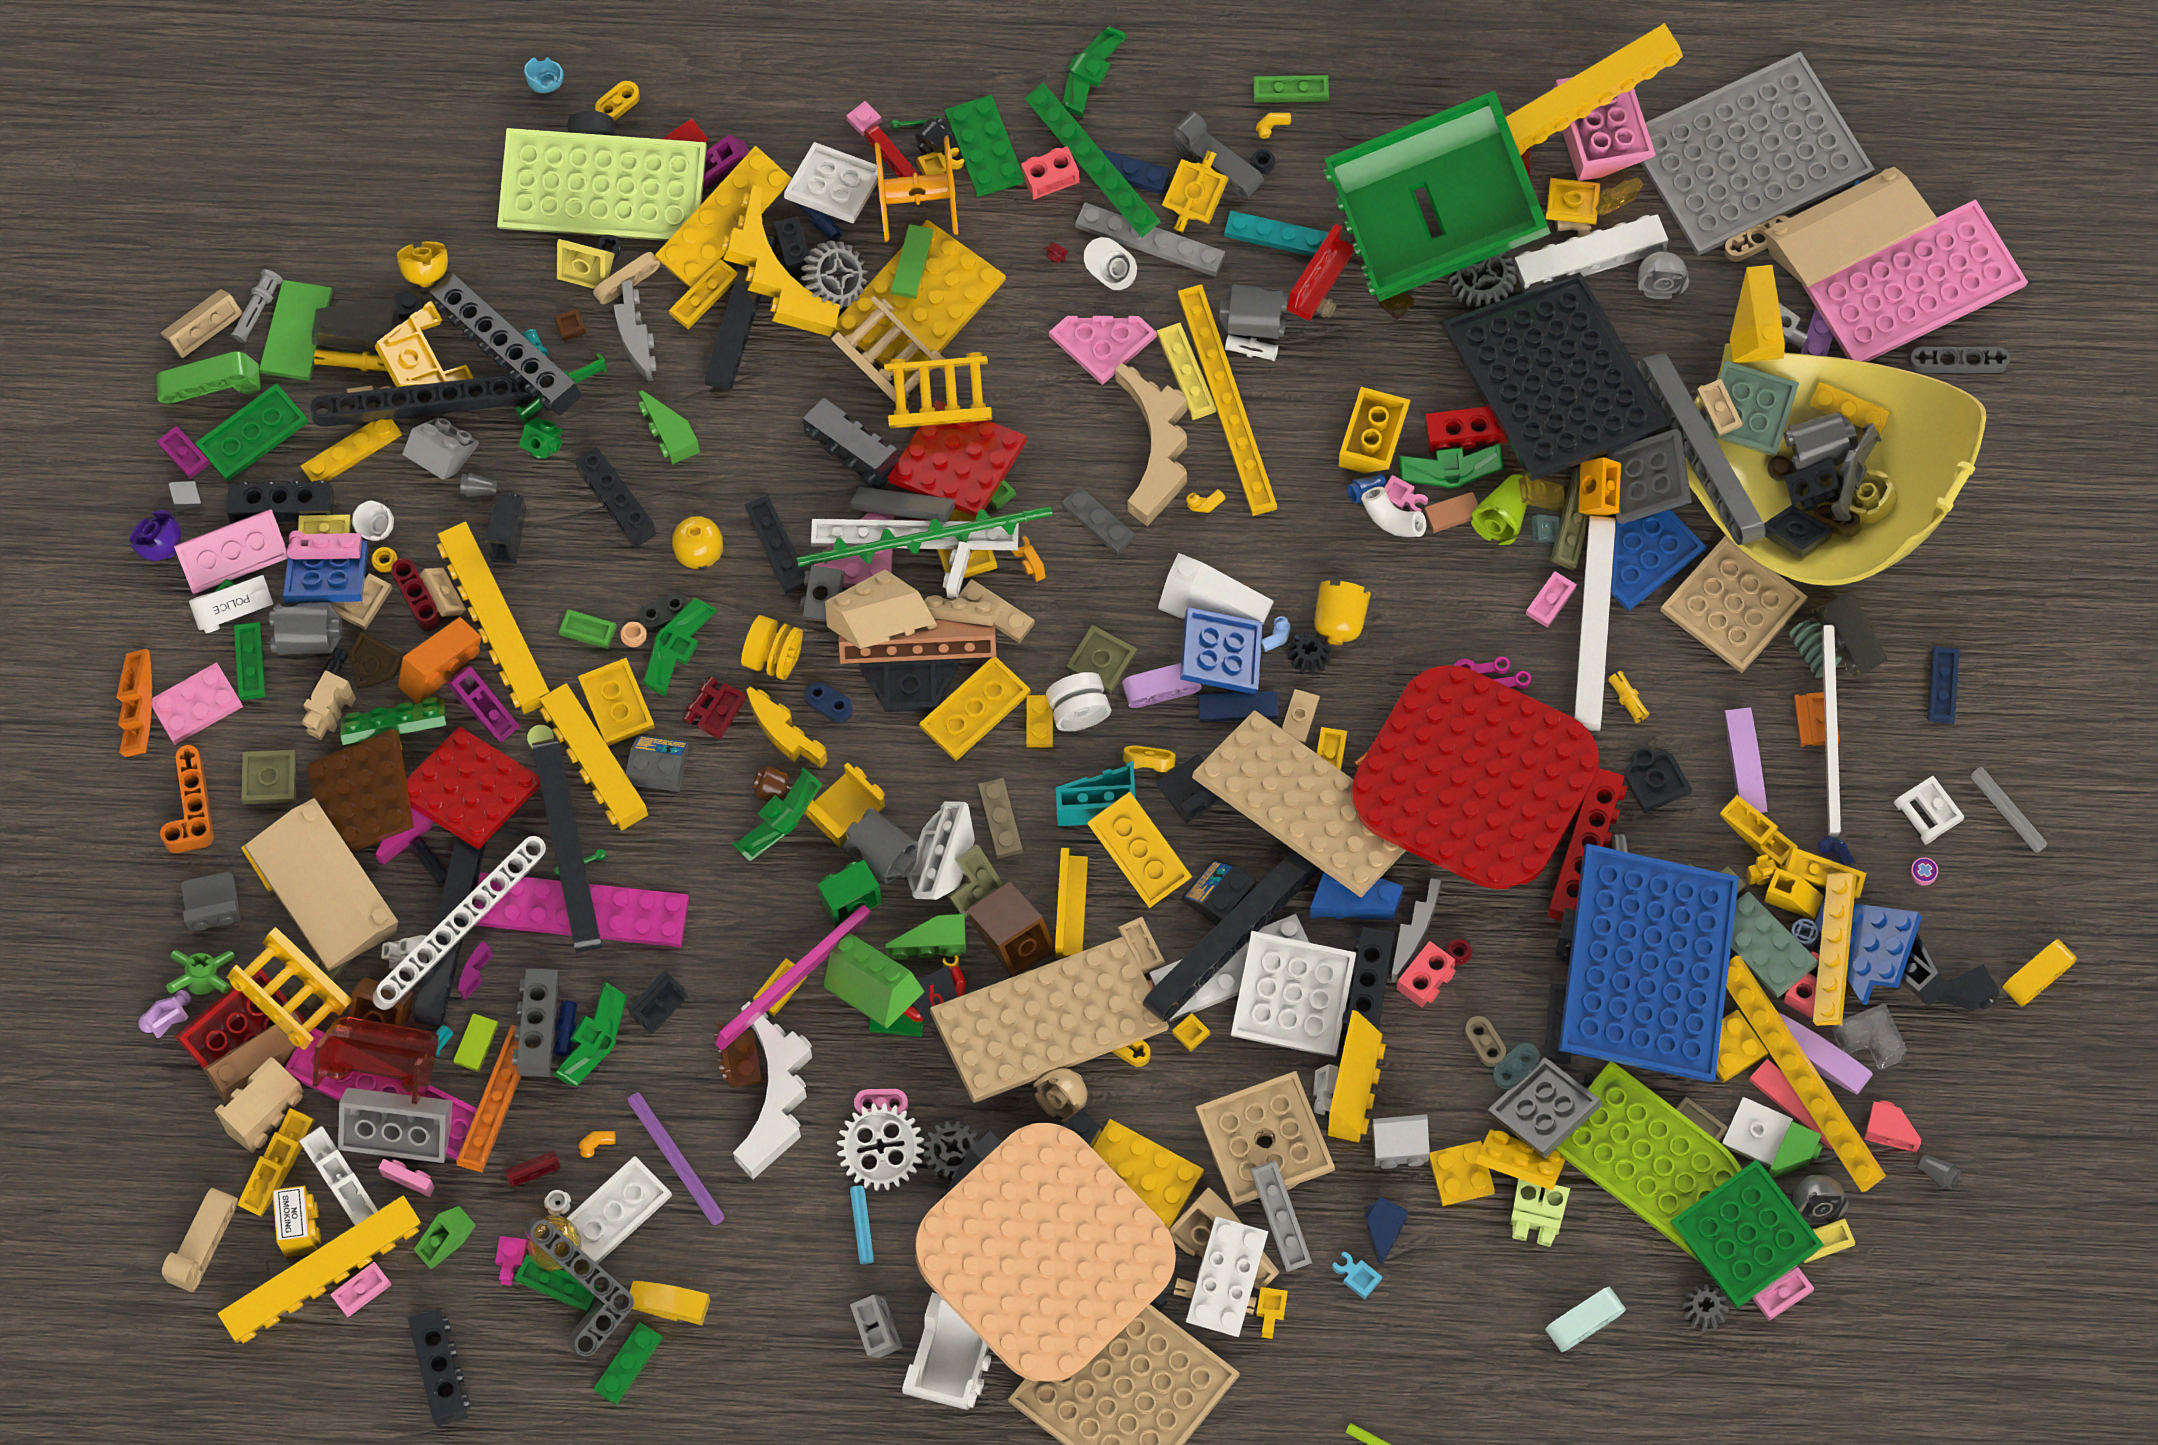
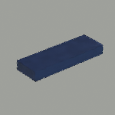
(1943, 685)
(1237, 706)

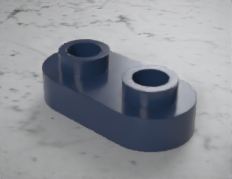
(827, 701)

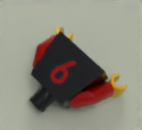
(939, 988)

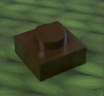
(1397, 304)

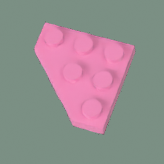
(1102, 341)
(855, 568)

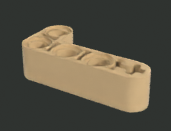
(201, 1241)

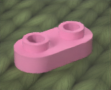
(879, 1097)

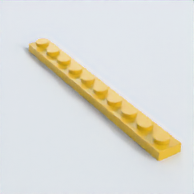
(1227, 400)
(1802, 1076)

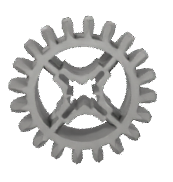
(834, 254)

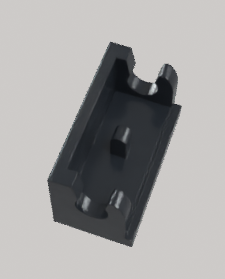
(657, 1002)

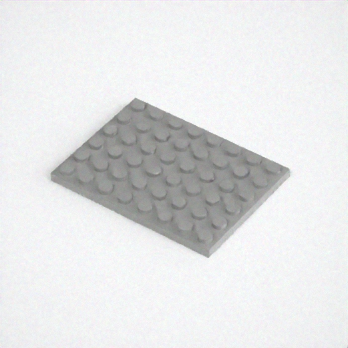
(1752, 153)

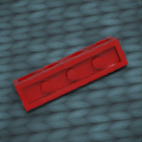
(1320, 275)

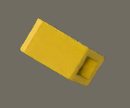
(1793, 894)

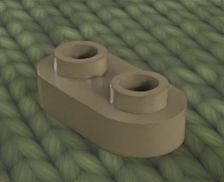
(1486, 1042)

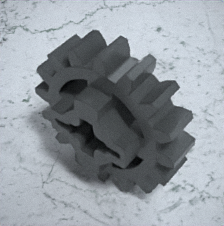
(943, 1143)

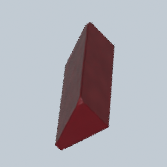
(532, 1169)

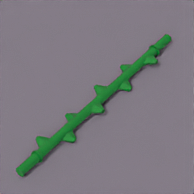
(913, 541)

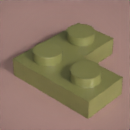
(981, 880)

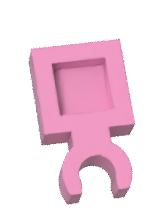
(1402, 494)

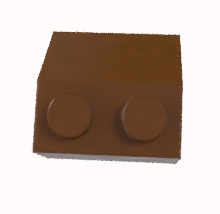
(364, 1008)

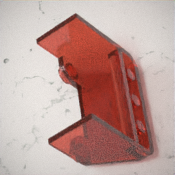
(377, 1050)

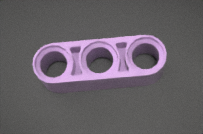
(1157, 686)

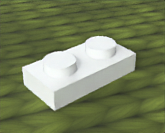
(959, 562)

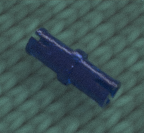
(565, 1028)

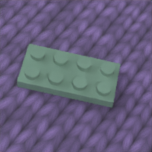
(1768, 947)

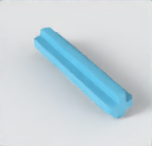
(862, 1226)

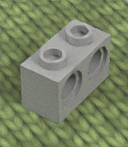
(876, 1326)

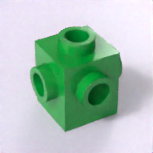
(541, 438)

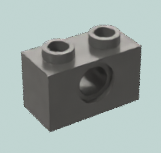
(815, 578)

